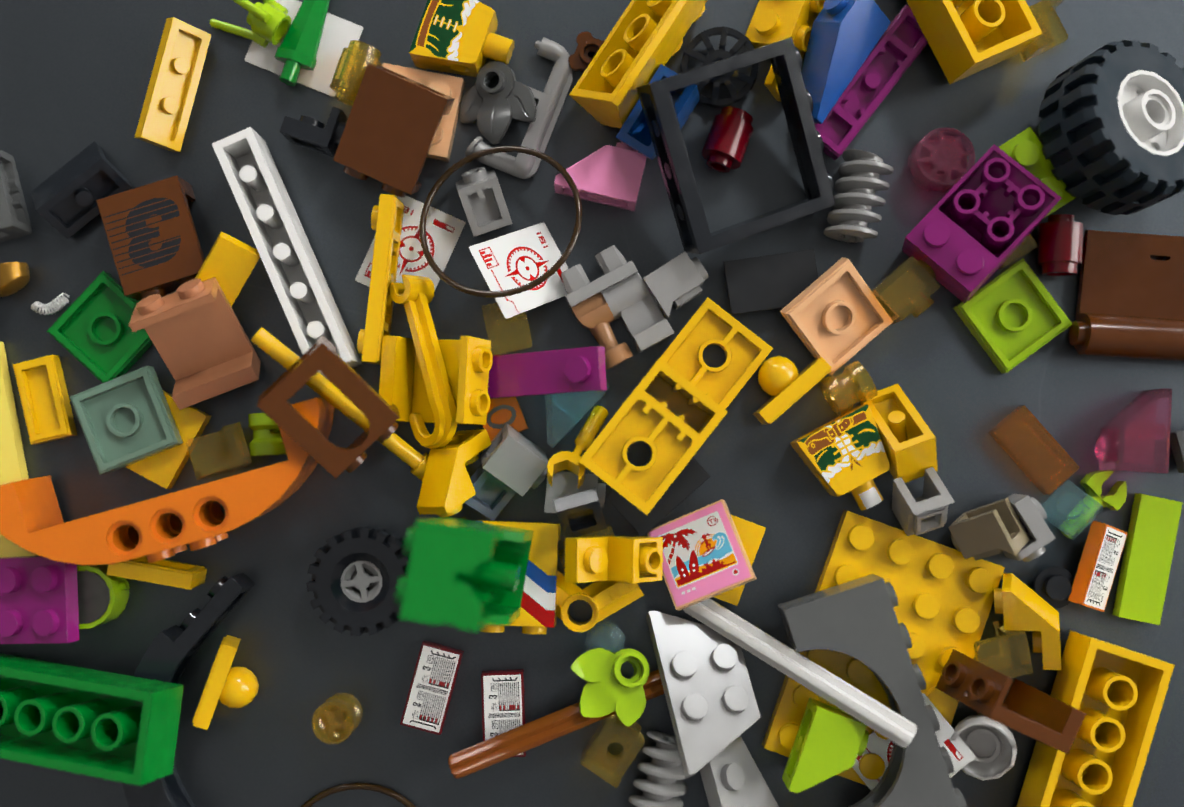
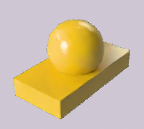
(781, 380)
(232, 686)

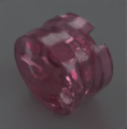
(941, 159)

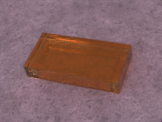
(1034, 450)

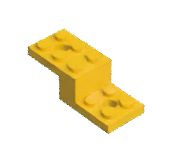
(676, 406)

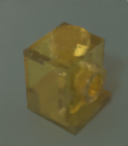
(601, 761)

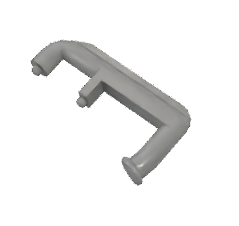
(548, 110)

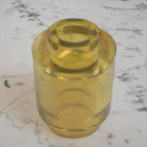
(351, 70)

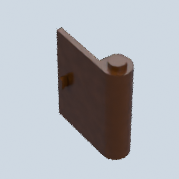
(1130, 296)

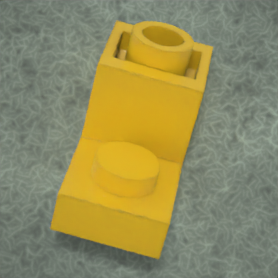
(446, 479)
(613, 559)
(1029, 612)

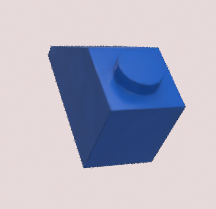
(635, 128)

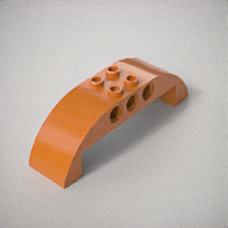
(153, 526)

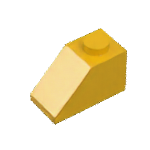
(904, 434)

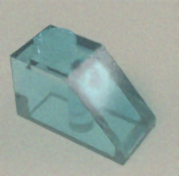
(566, 411)

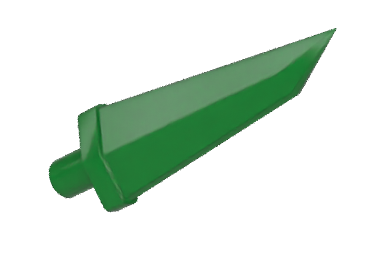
(302, 40)

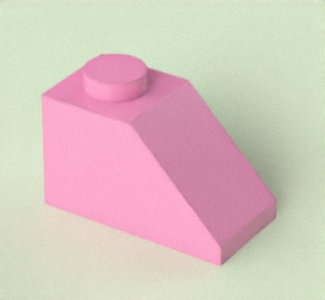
(607, 176)

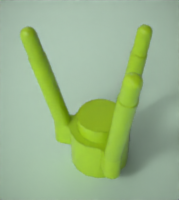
(267, 21)

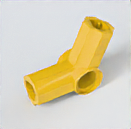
(603, 597)

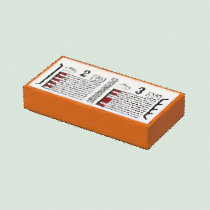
(1098, 566)

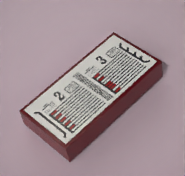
(432, 687)
(502, 702)

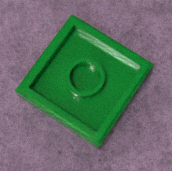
(99, 331)

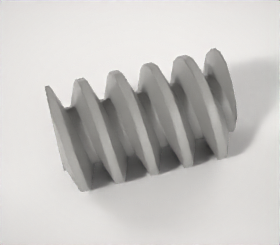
(857, 196)
(664, 774)

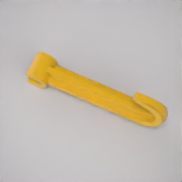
(416, 294)

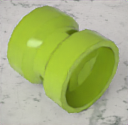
(266, 436)

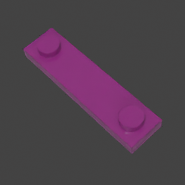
(872, 82)
(548, 372)

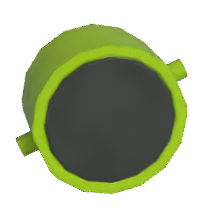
(100, 595)

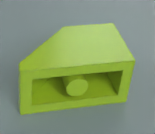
(823, 746)

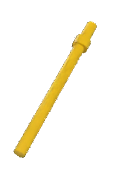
(336, 398)

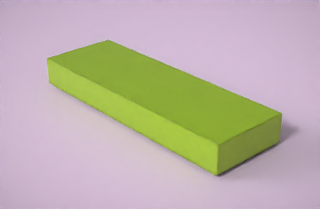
(1147, 559)

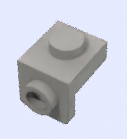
(1032, 519)

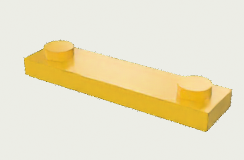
(387, 222)

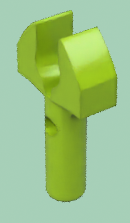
(1093, 484)

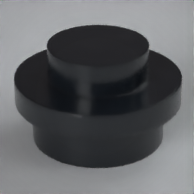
(1053, 585)

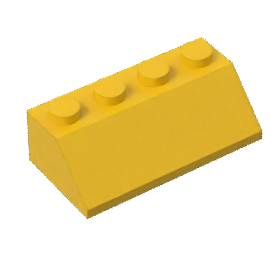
(631, 55)

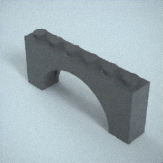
(862, 623)

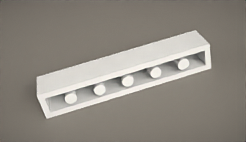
(283, 243)

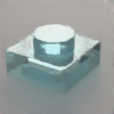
(1071, 509)

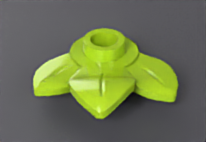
(607, 688)

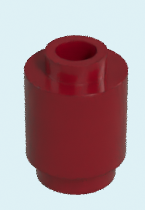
(728, 139)
(1060, 245)

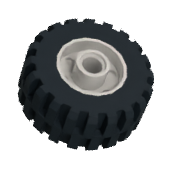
(1117, 127)

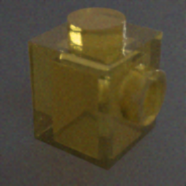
(907, 289)

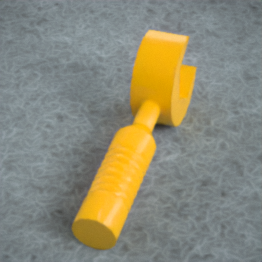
(569, 460)

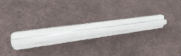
(805, 672)

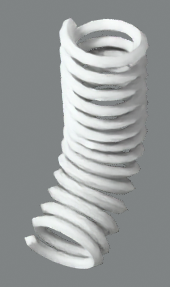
(57, 305)

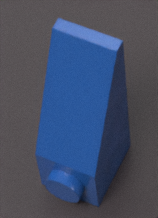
(837, 49)

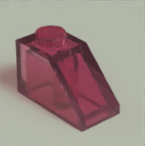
(1138, 435)

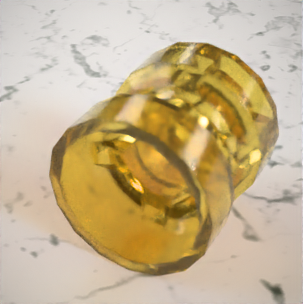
(848, 388)
(331, 726)

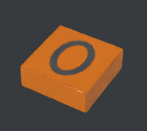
(502, 412)

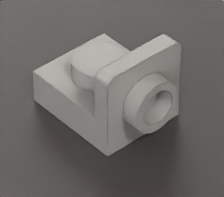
(483, 201)

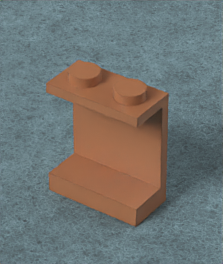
(198, 340)

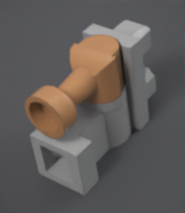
(613, 296)

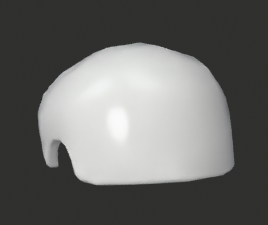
(990, 743)

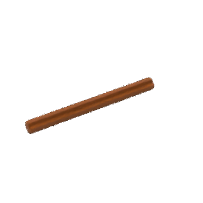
(532, 735)

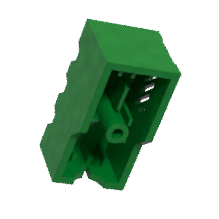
(463, 573)

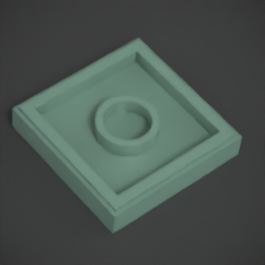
(126, 420)

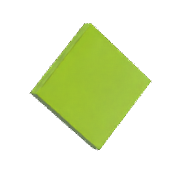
(1013, 316)

